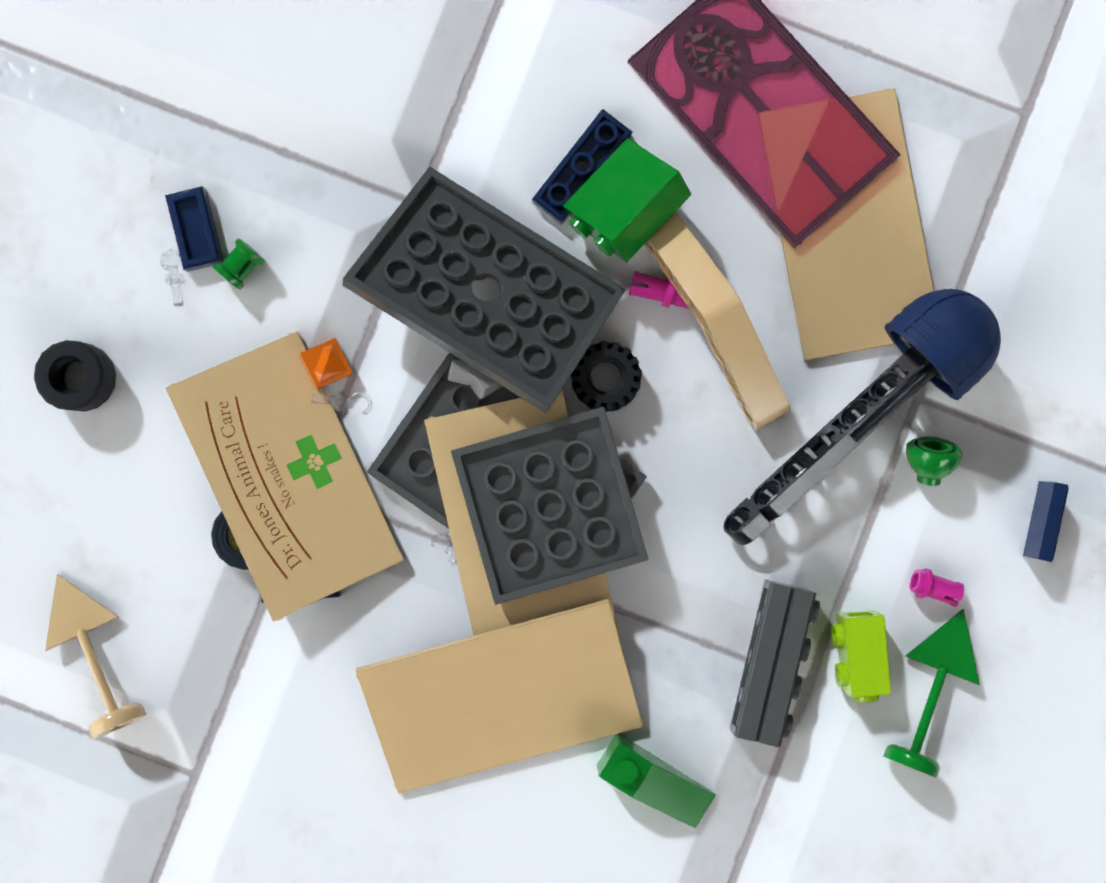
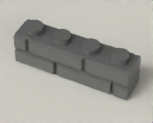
(773, 663)

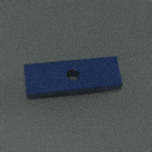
(594, 148)

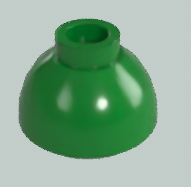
(932, 458)

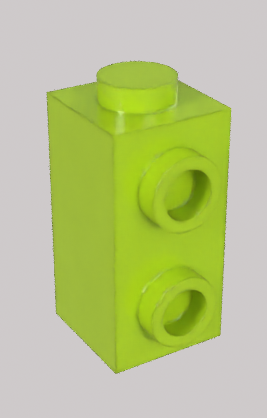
(862, 655)

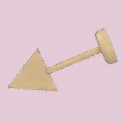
(72, 617)

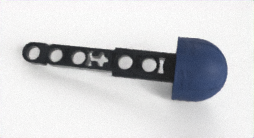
(943, 340)

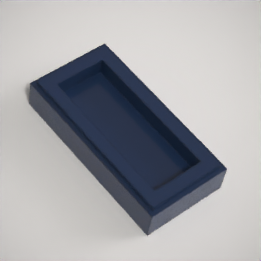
(194, 228)
(1046, 520)

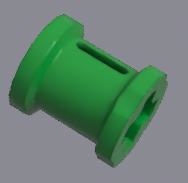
(239, 263)

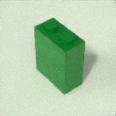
(626, 200)

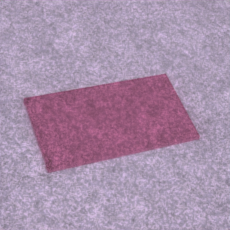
(764, 112)

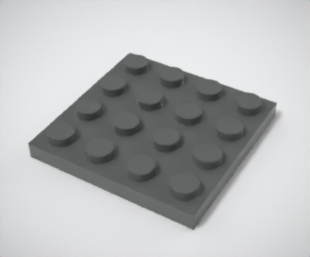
(549, 505)

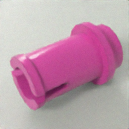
(925, 584)

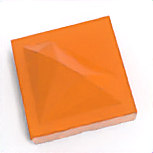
(325, 364)

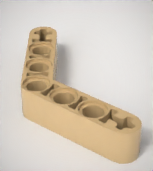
(722, 321)

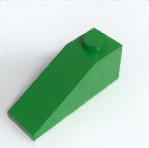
(653, 781)

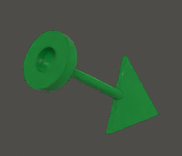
(951, 653)

